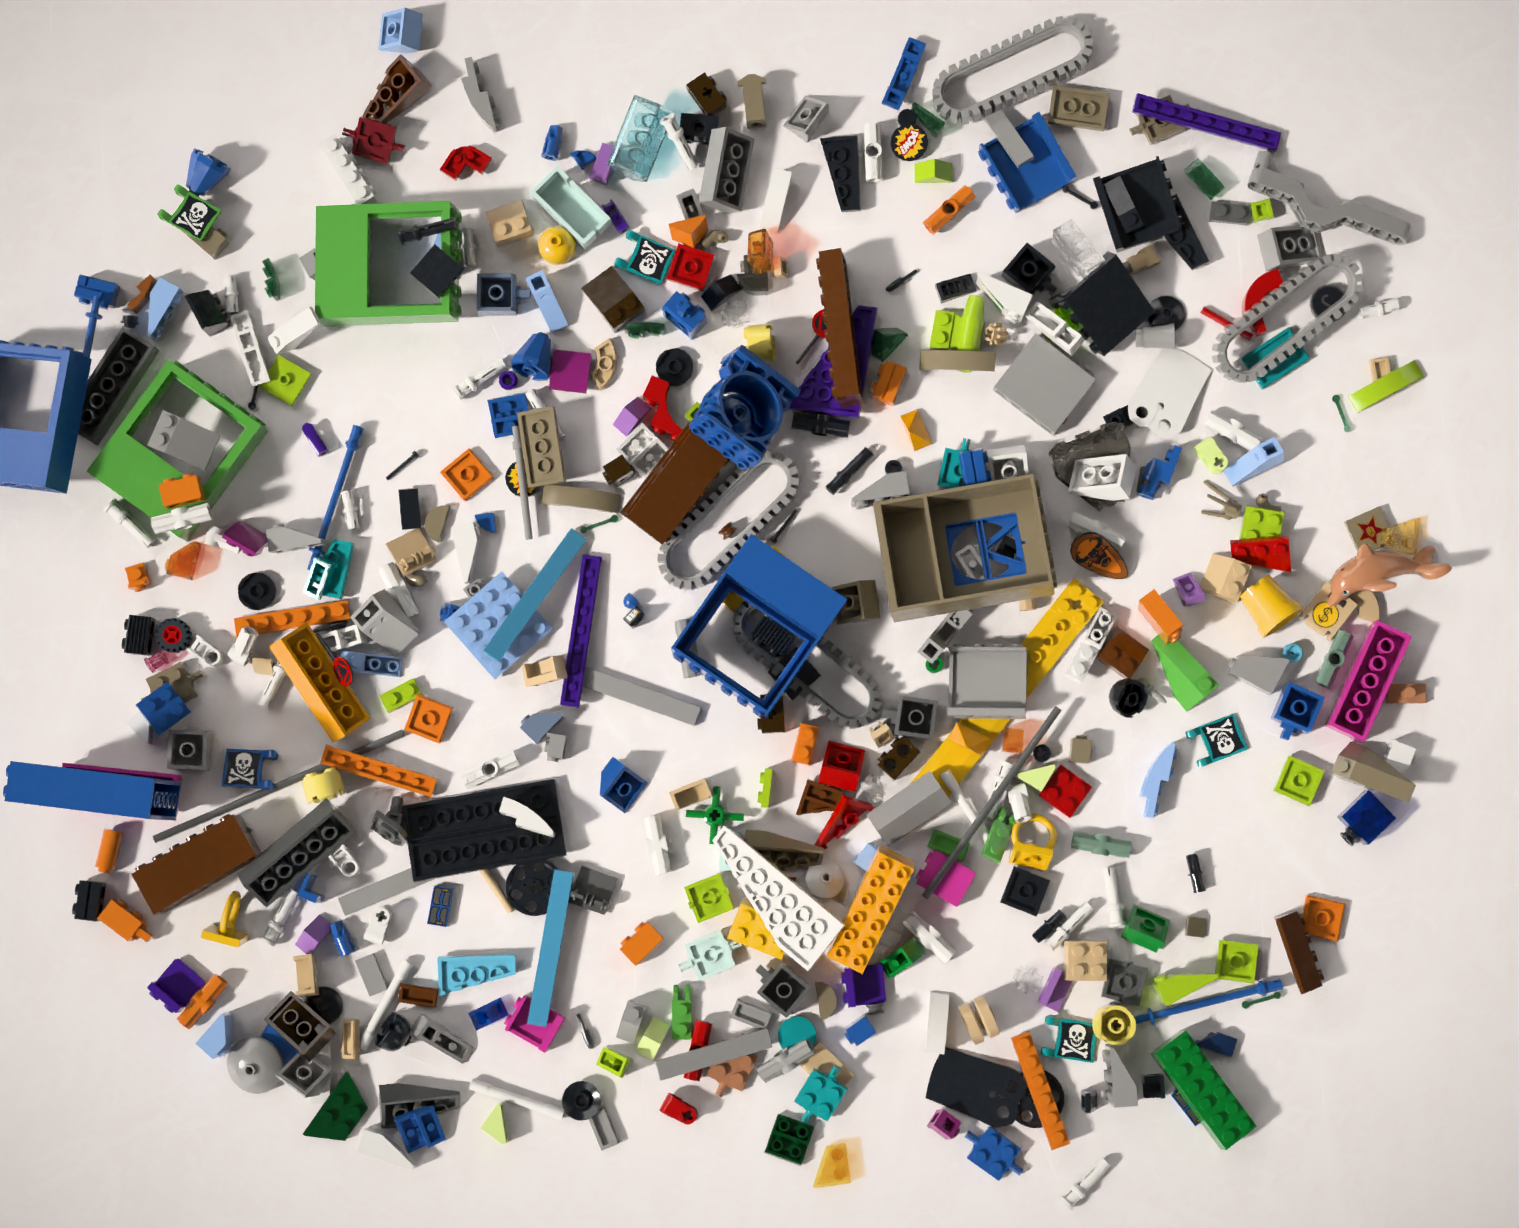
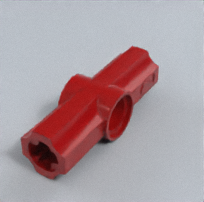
(700, 1037)

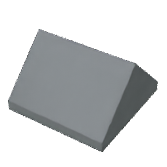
(807, 117)
(305, 1076)

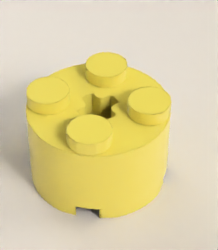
(761, 341)
(322, 786)
(1118, 1034)

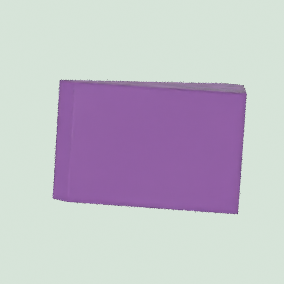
(631, 416)
(313, 935)

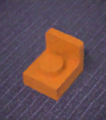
(137, 577)

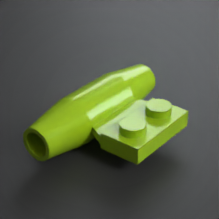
(959, 332)

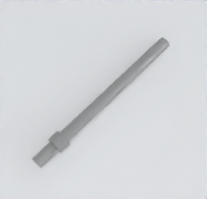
(517, 446)

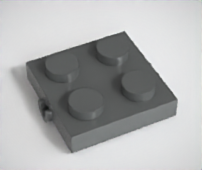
(1124, 982)

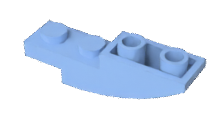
(1159, 771)

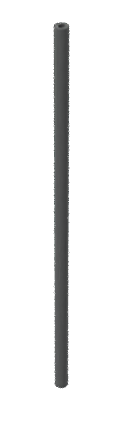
(991, 803)

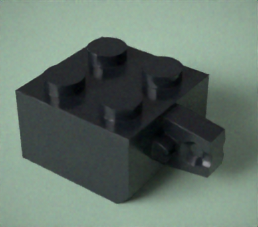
(1030, 271)

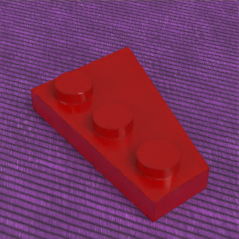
(1263, 552)

